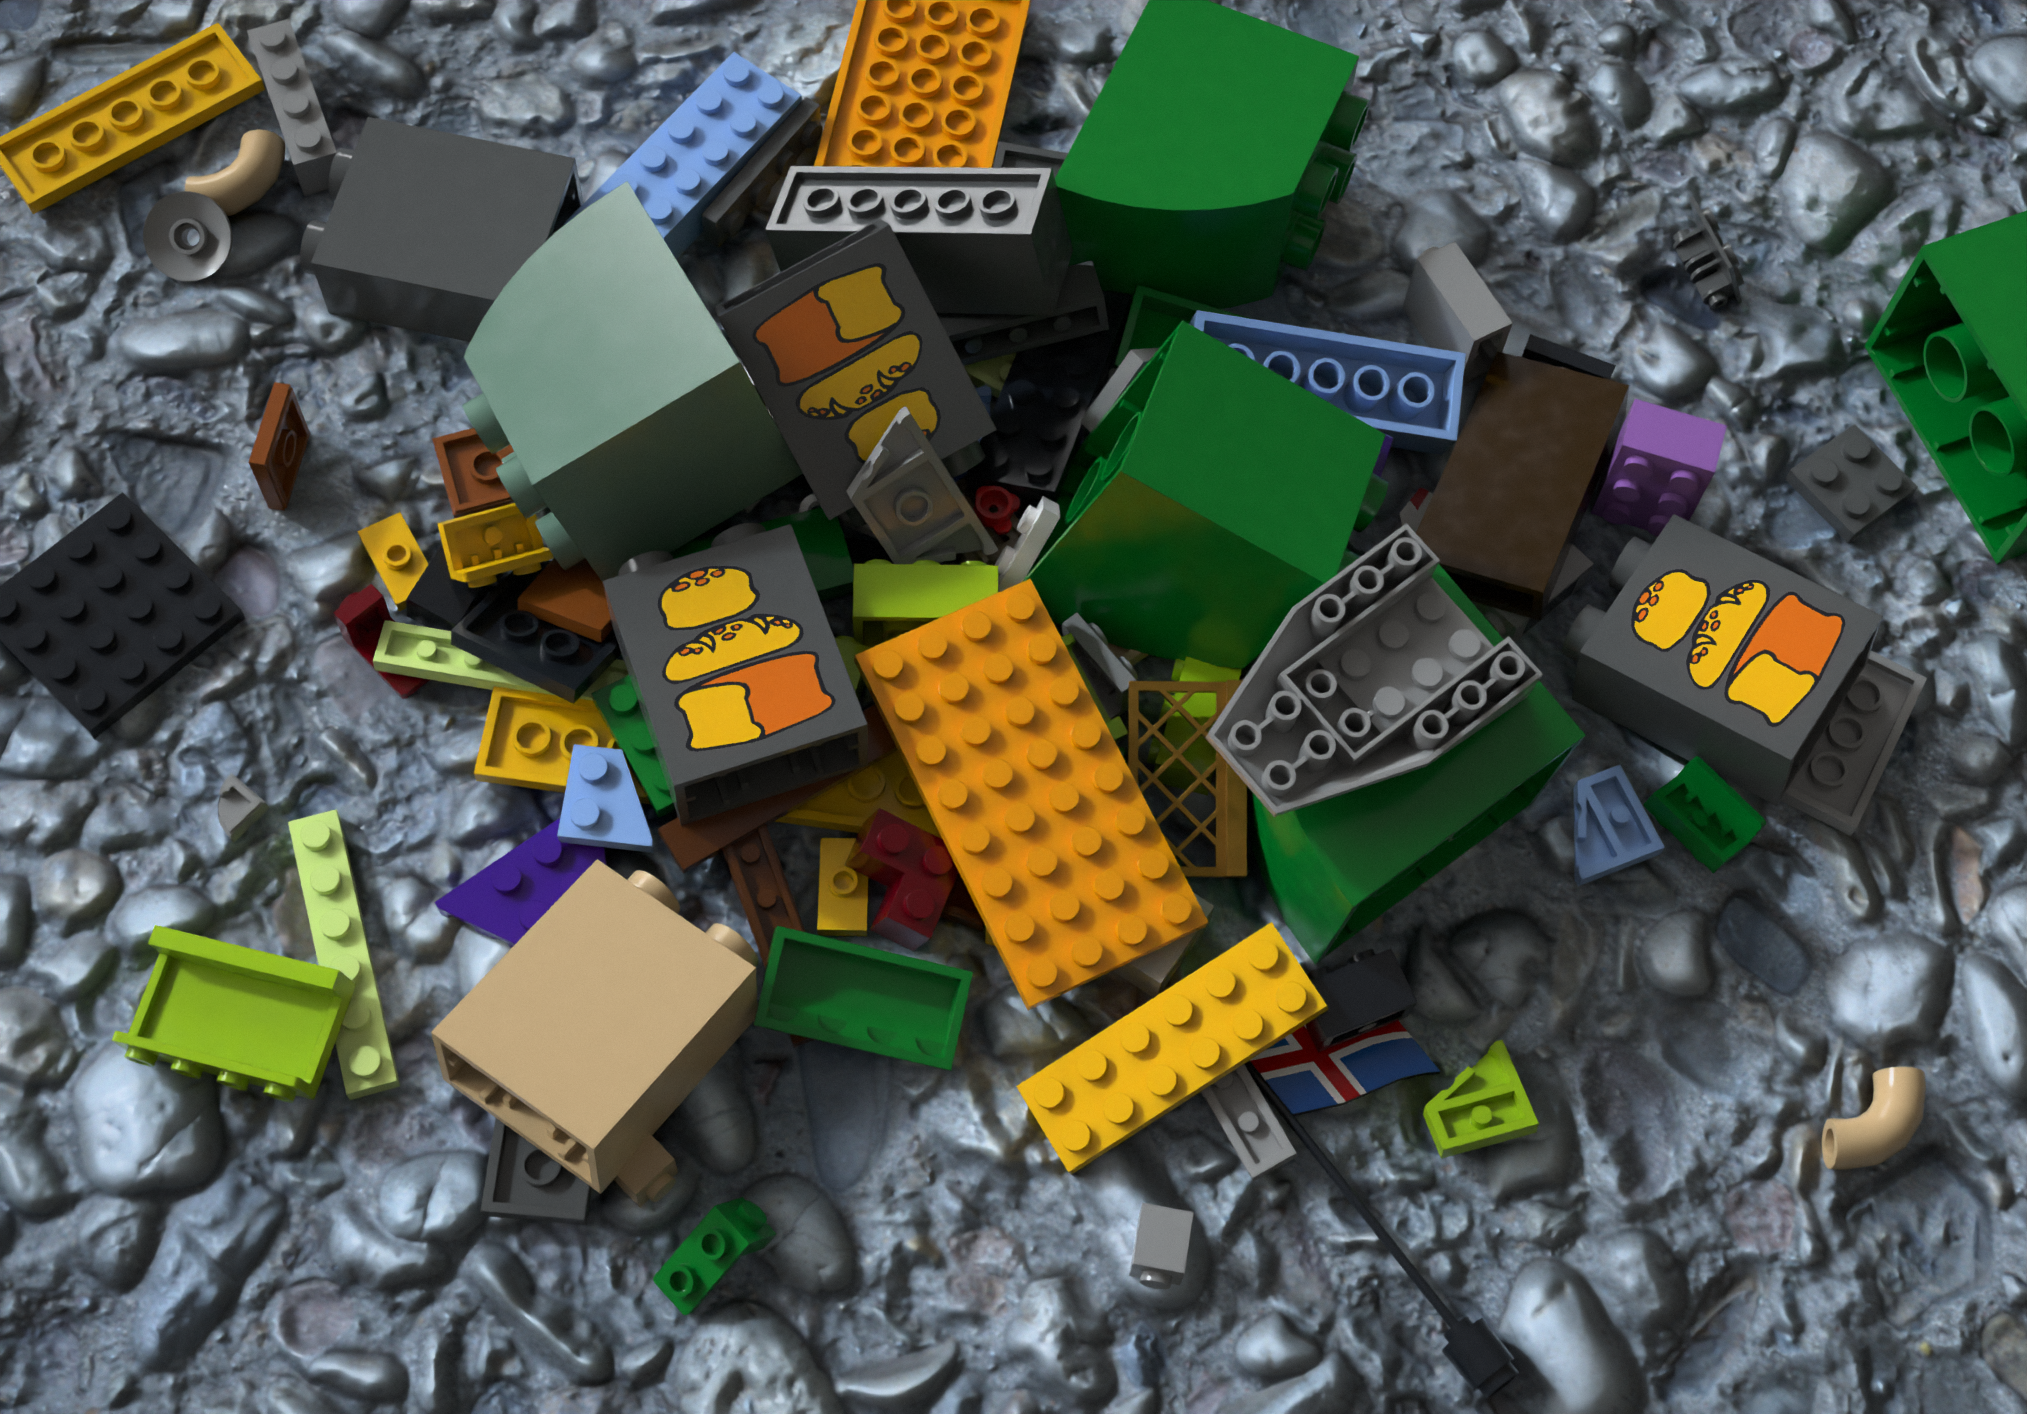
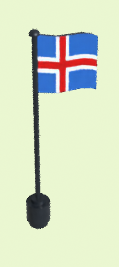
(1306, 1081)

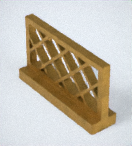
(1229, 789)

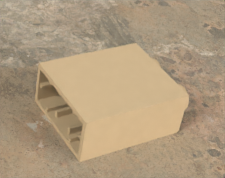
(600, 1021)

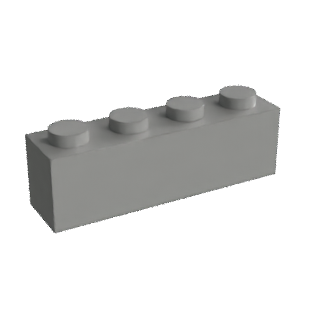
(294, 104)

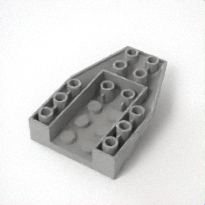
(1366, 683)

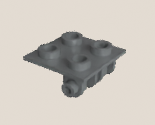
(1708, 260)

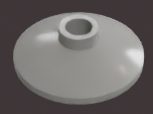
(167, 232)

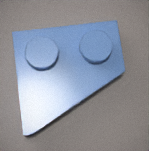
(602, 803)
(1610, 826)

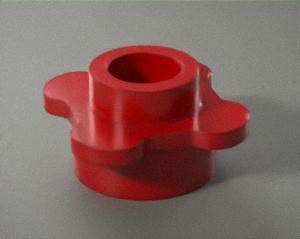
(999, 498)

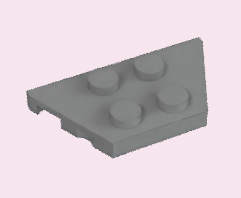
(914, 499)

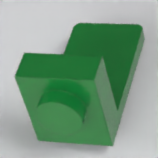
(711, 1251)

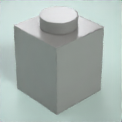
(1161, 1246)

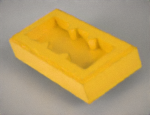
(394, 556)
(841, 891)

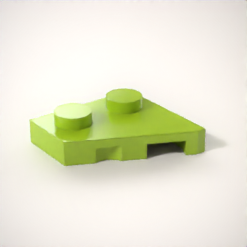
(1481, 1106)

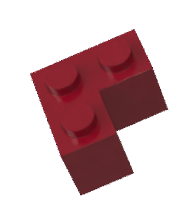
(914, 870)

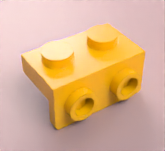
(492, 544)

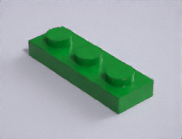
(627, 725)

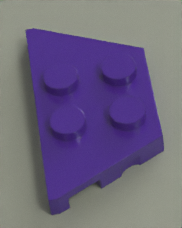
(520, 885)

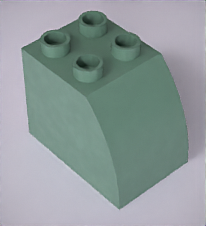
(618, 395)

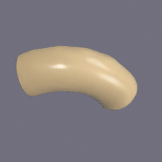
(247, 176)
(1885, 1125)

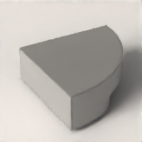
(238, 807)

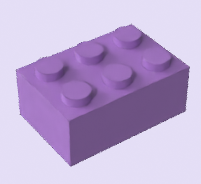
(1657, 467)

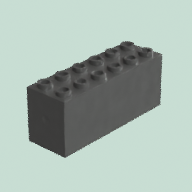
(969, 232)

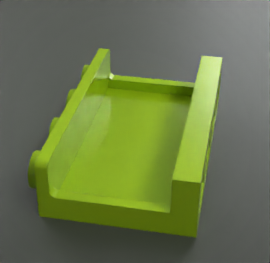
(237, 1015)

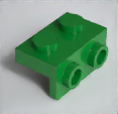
(1705, 814)

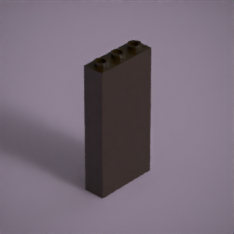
(1521, 481)

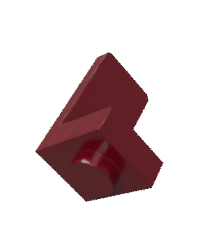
(361, 623)

